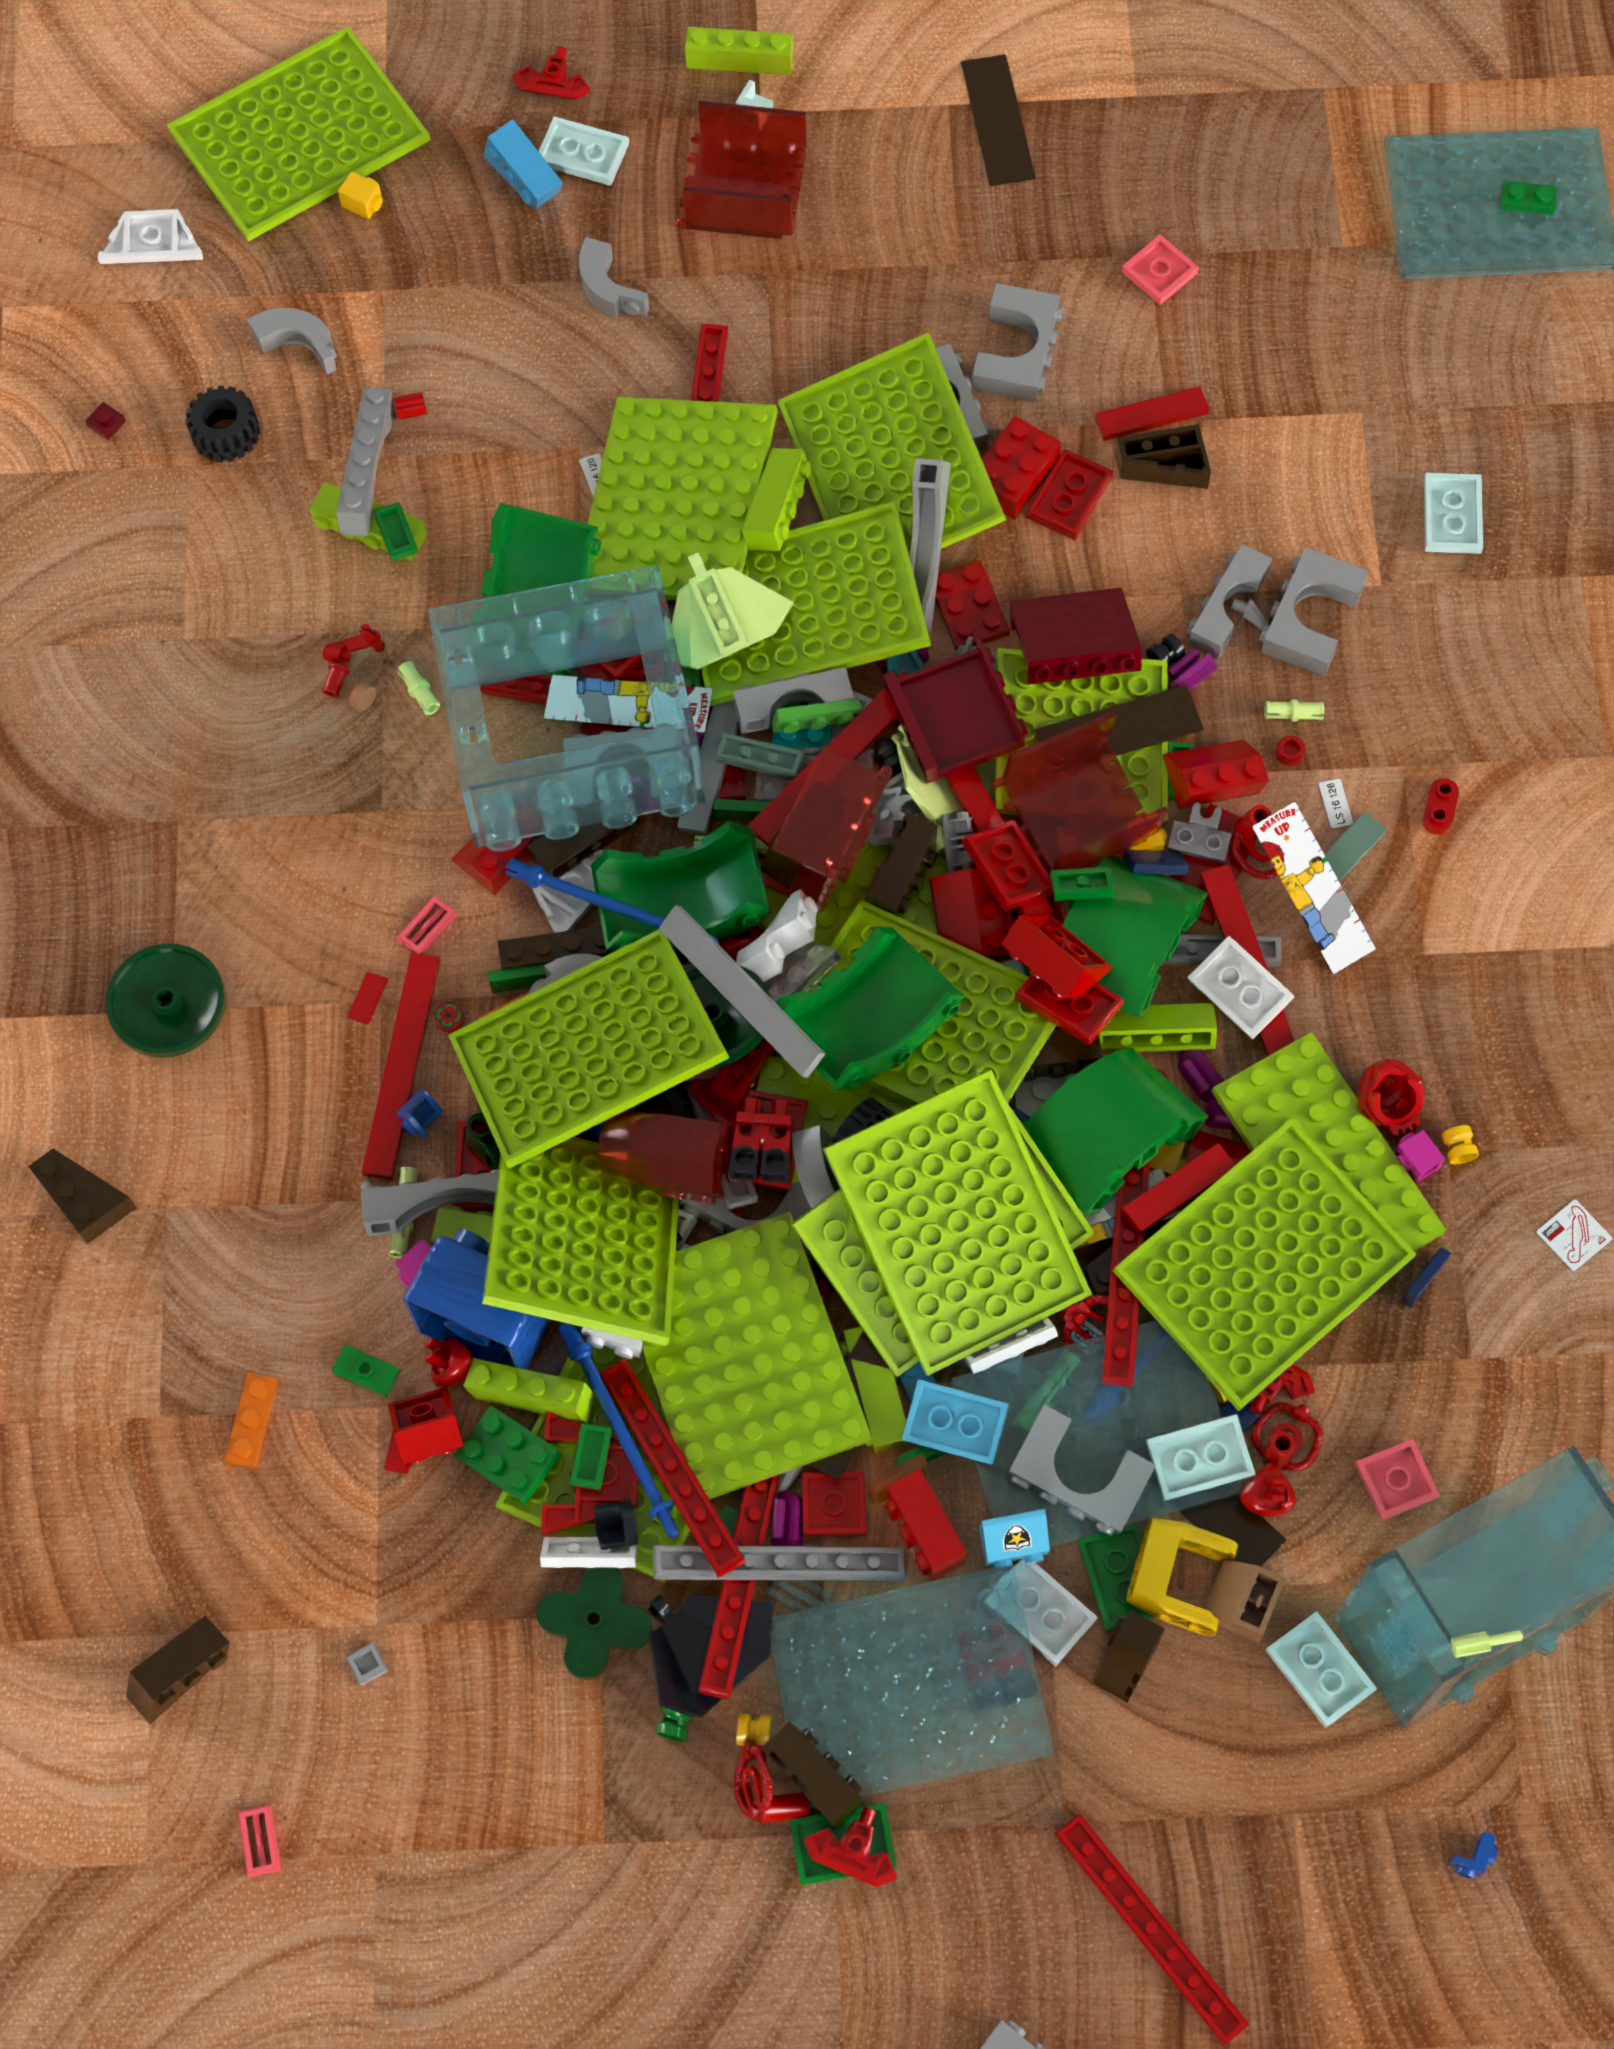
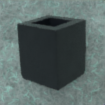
(615, 1525)

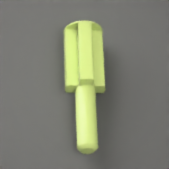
(1481, 1642)

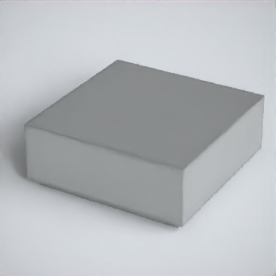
(367, 1663)

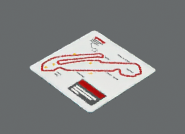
(1574, 1235)

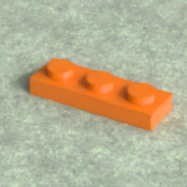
(251, 1421)

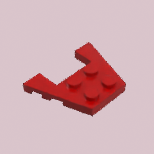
(618, 1484)

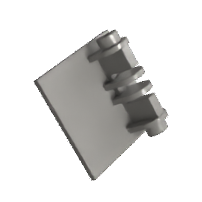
(955, 829)

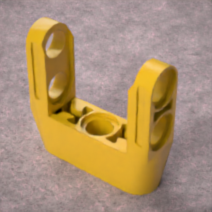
(1155, 1566)

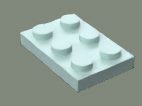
(583, 150)
(1453, 513)
(1200, 1457)
(1321, 1669)

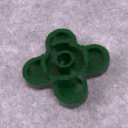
(588, 1644)

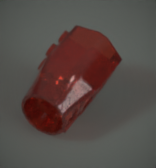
(668, 1153)

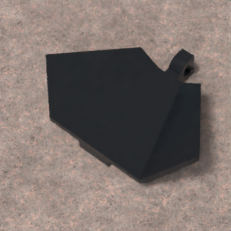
(682, 1644)

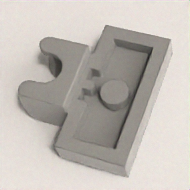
(890, 814)
(1200, 836)

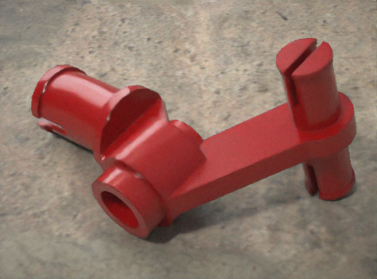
(340, 653)

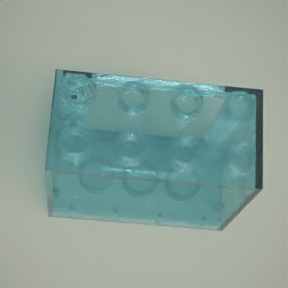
(553, 632)
(1513, 1561)

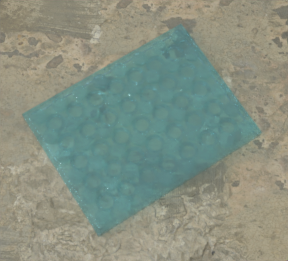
(1450, 196)
(1105, 1423)
(916, 1680)

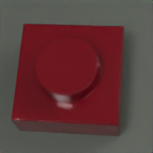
(105, 421)

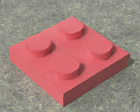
(1160, 269)
(1397, 1479)

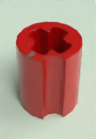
(410, 405)

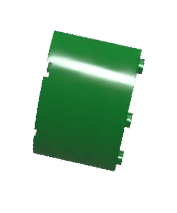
(537, 552)
(712, 882)
(1135, 929)
(873, 1009)
(1108, 1123)

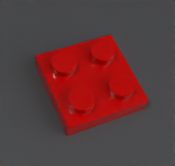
(833, 1505)

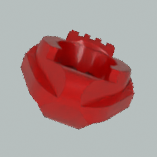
(1391, 1096)

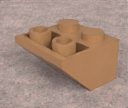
(1244, 1598)

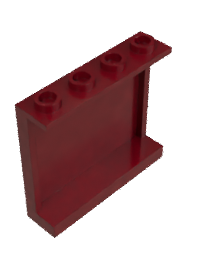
(1076, 635)
(956, 713)

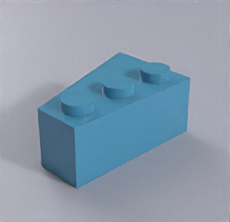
(521, 165)

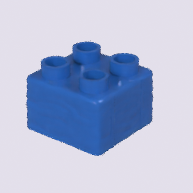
(448, 1303)

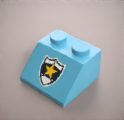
(1015, 1538)

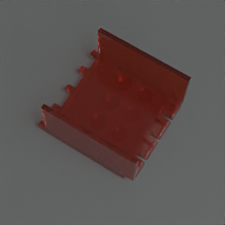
(745, 170)
(1075, 798)
(829, 825)

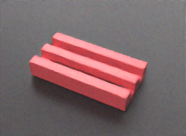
(411, 944)
(264, 1868)

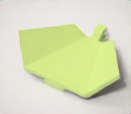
(723, 614)
(935, 797)

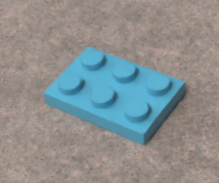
(955, 1422)

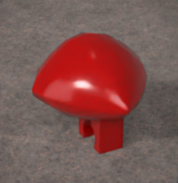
(449, 1361)
(1268, 1492)

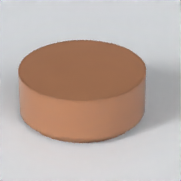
(362, 696)

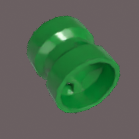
(673, 1725)

